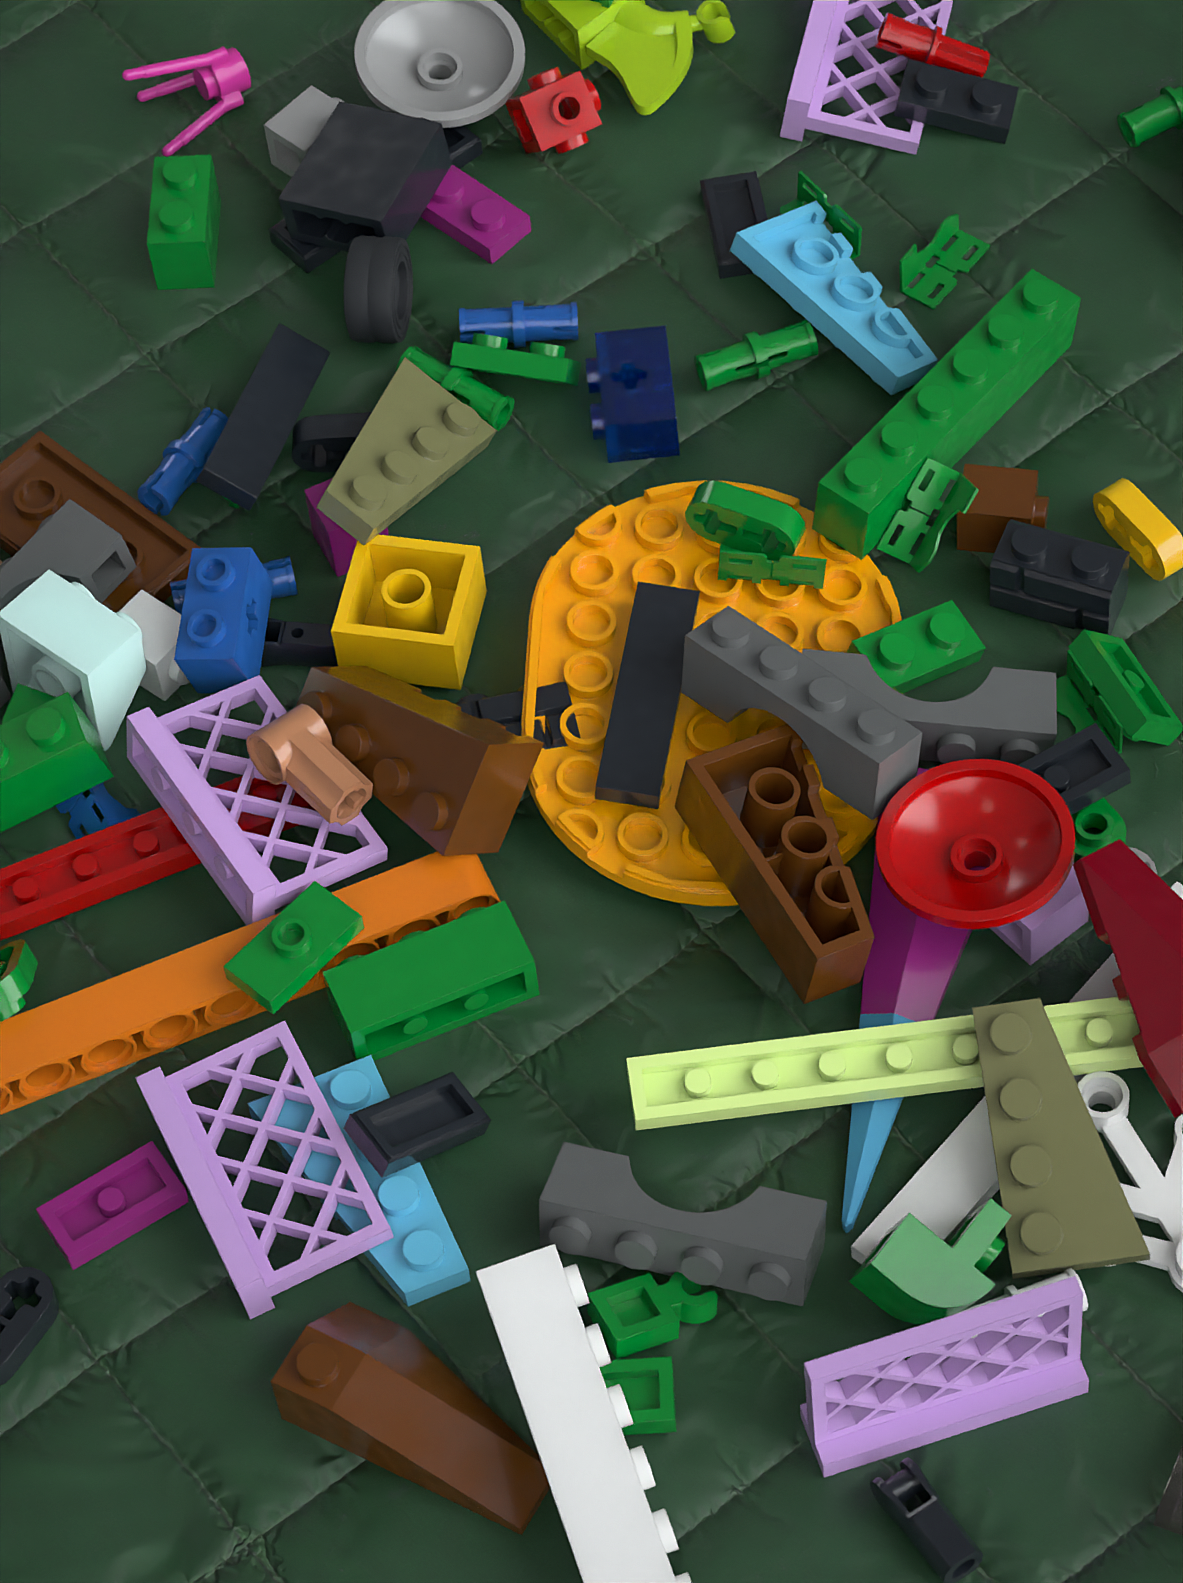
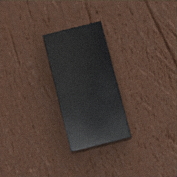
(729, 207)
(417, 1124)

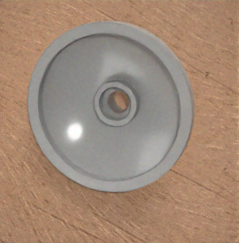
(418, 41)

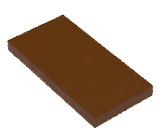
(45, 476)

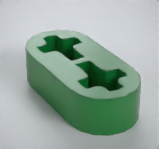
(744, 520)

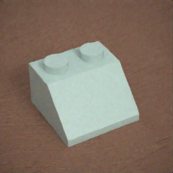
(71, 643)

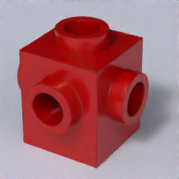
(555, 111)

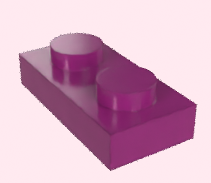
(476, 216)
(112, 1205)

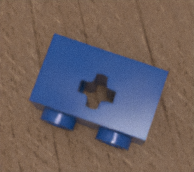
(223, 618)

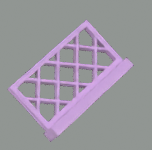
(817, 67)
(208, 826)
(221, 1202)
(939, 1395)

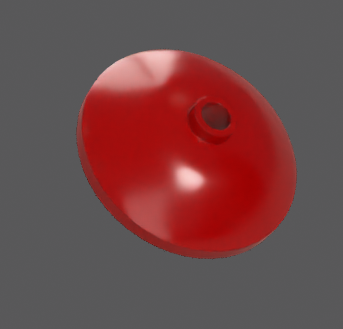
(970, 818)

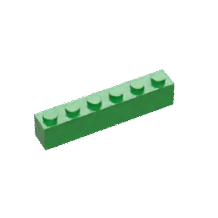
(946, 411)

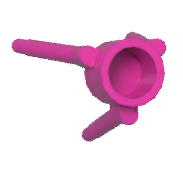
(216, 74)

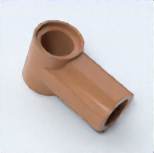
(302, 754)

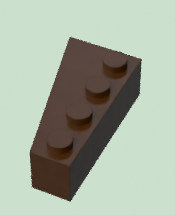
(427, 759)
(779, 856)

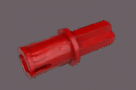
(930, 46)

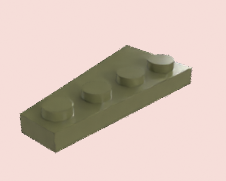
(402, 453)
(1048, 1151)

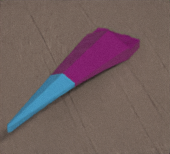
(901, 984)

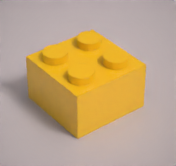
(411, 609)

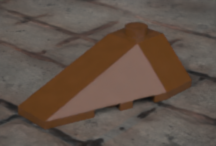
(404, 1410)

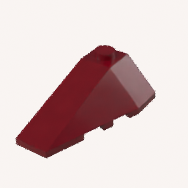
(1145, 930)

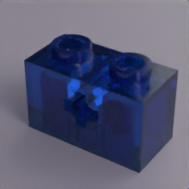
(635, 394)

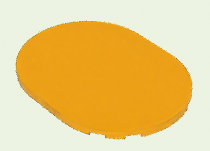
(580, 637)

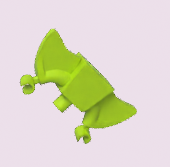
(637, 43)

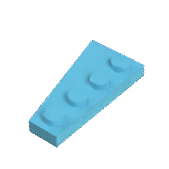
(826, 287)
(423, 1253)

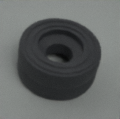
(378, 289)

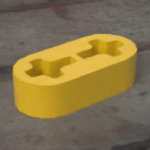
(1140, 528)

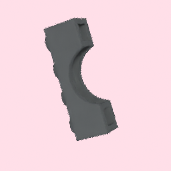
(74, 548)
(1001, 720)
(856, 742)
(755, 1247)

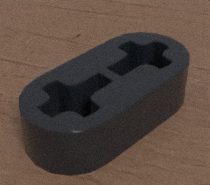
(325, 440)
(26, 1327)

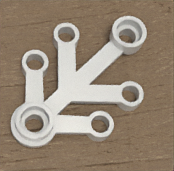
(1155, 1196)

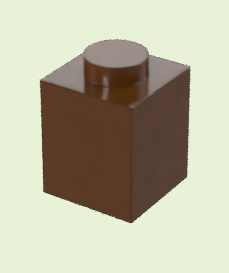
(1001, 496)

